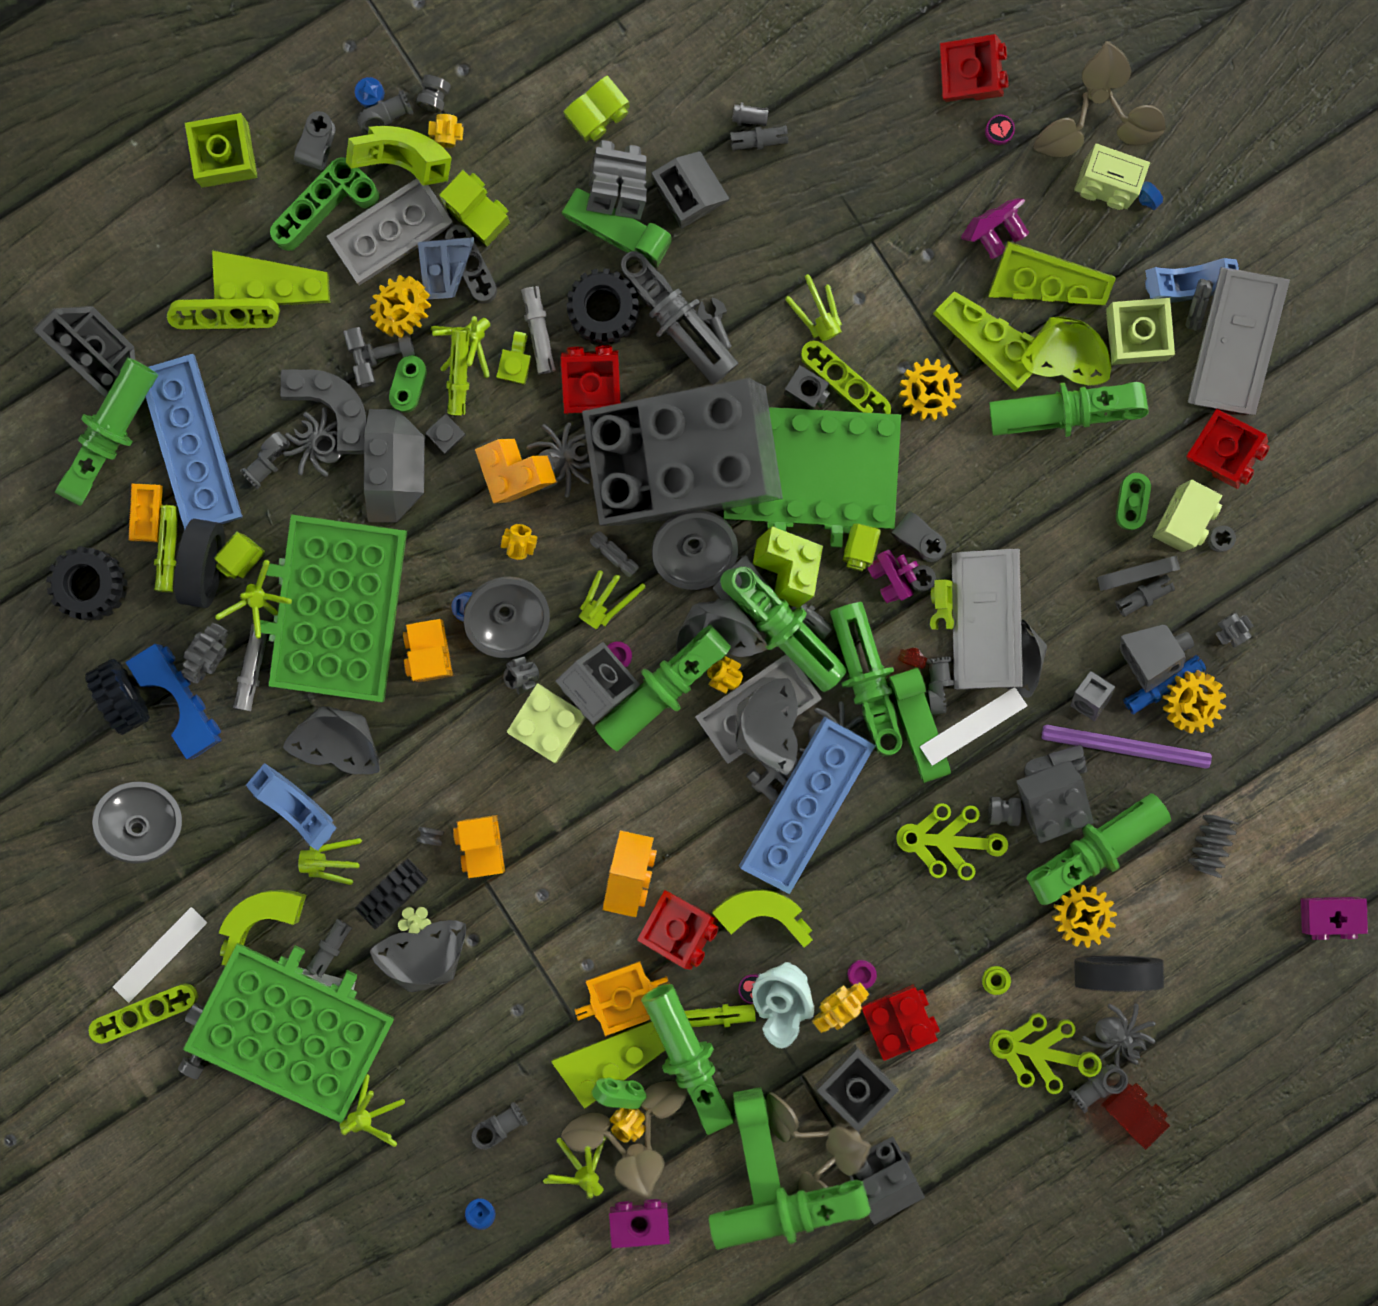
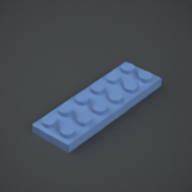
(191, 443)
(806, 805)

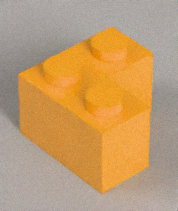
(509, 475)
(429, 651)
(481, 845)
(629, 874)

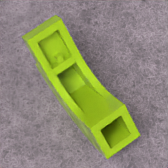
(403, 148)
(762, 902)
(272, 904)

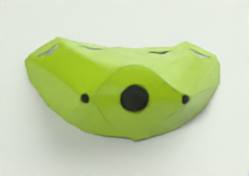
(1067, 349)

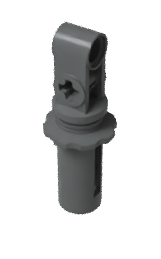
(669, 310)

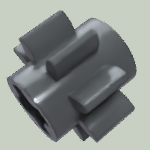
(1234, 629)
(521, 675)

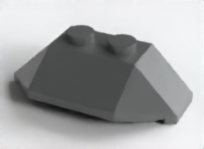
(87, 344)
(392, 465)

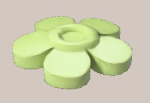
(412, 920)

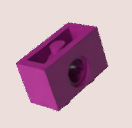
(626, 1235)

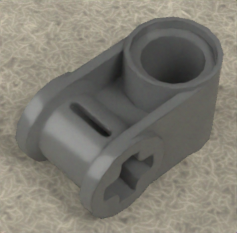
(315, 146)
(914, 535)

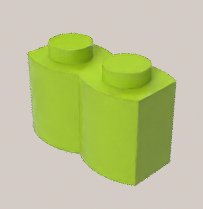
(597, 109)
(861, 546)
(238, 556)

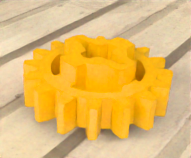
(400, 306)
(939, 396)
(1189, 693)
(1095, 909)
(840, 1007)

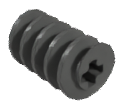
(1212, 845)

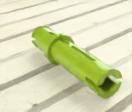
(458, 371)
(166, 549)
(746, 1012)

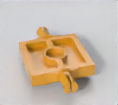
(618, 997)

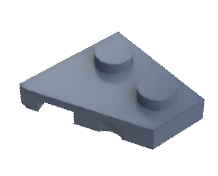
(443, 265)

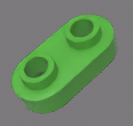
(408, 383)
(1133, 502)
(619, 1093)

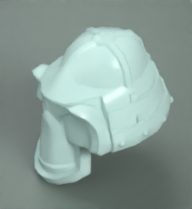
(784, 1000)

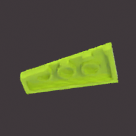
(1039, 276)
(255, 278)
(987, 337)
(610, 1058)

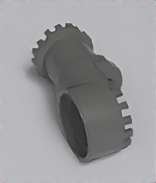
(385, 112)
(263, 464)
(939, 677)
(1098, 1088)
(500, 1126)

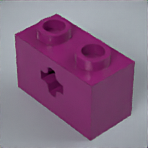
(1350, 912)

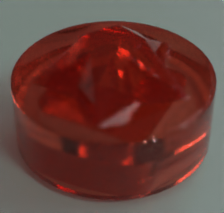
(912, 657)

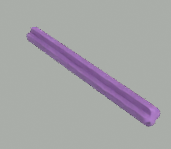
(1126, 746)

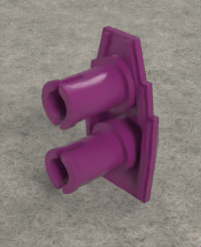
(983, 227)

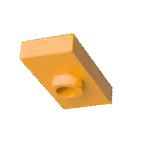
(145, 512)

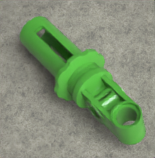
(1069, 409)
(107, 429)
(784, 627)
(662, 688)
(869, 688)
(1098, 849)
(687, 1056)
(789, 1214)

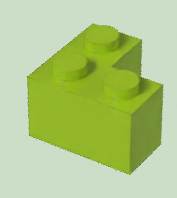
(468, 203)
(794, 562)

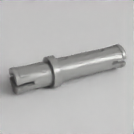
(536, 320)
(250, 672)

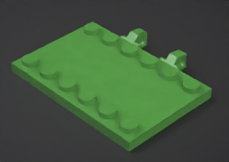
(831, 471)
(341, 608)
(290, 1031)

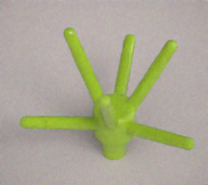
(476, 335)
(256, 598)
(361, 1118)
(586, 1175)

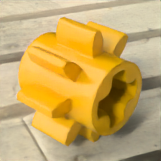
(445, 130)
(518, 541)
(725, 674)
(627, 1124)

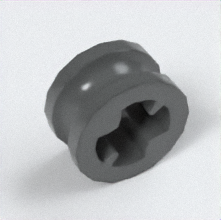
(1223, 547)
(928, 572)
(430, 836)

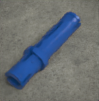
(1142, 699)

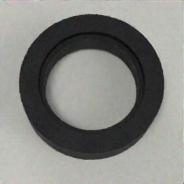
(195, 567)
(1119, 973)

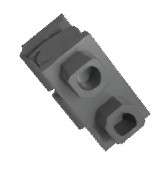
(617, 172)

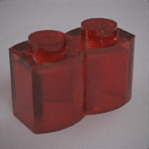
(1136, 1115)

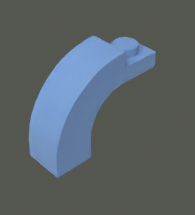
(1182, 282)
(293, 805)

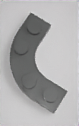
(337, 395)

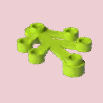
(946, 840)
(1040, 1051)

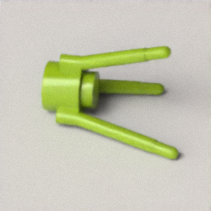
(827, 324)
(594, 612)
(314, 862)

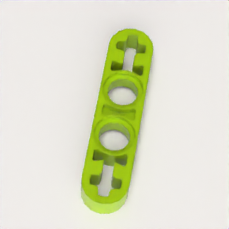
(222, 309)
(849, 378)
(143, 1013)

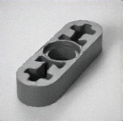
(487, 279)
(1138, 573)

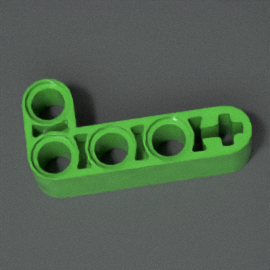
(321, 208)
(618, 230)
(917, 721)

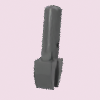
(715, 321)

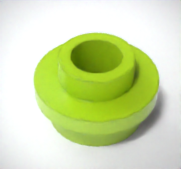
(1004, 984)

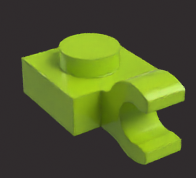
(514, 363)
(943, 599)

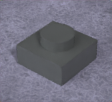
(445, 433)

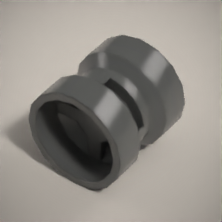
(433, 93)
(1003, 810)

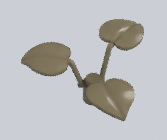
(1104, 71)
(842, 1143)
(639, 1164)

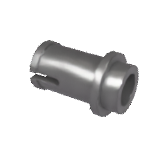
(750, 115)

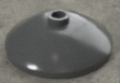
(699, 563)
(511, 631)
(132, 807)

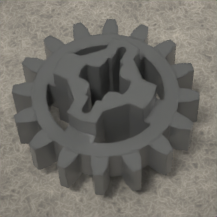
(204, 653)

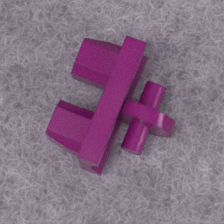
(888, 565)

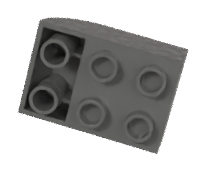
(682, 453)

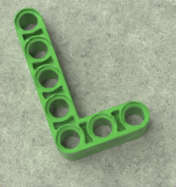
(757, 1144)

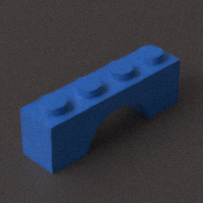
(194, 730)

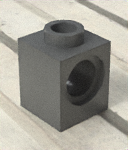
(804, 376)
(1092, 696)

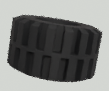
(596, 284)
(64, 579)

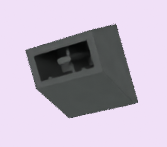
(689, 188)
(887, 1181)

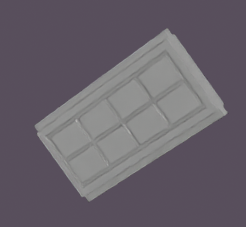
(1238, 340)
(987, 619)

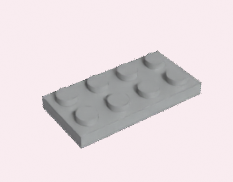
(389, 230)
(720, 718)

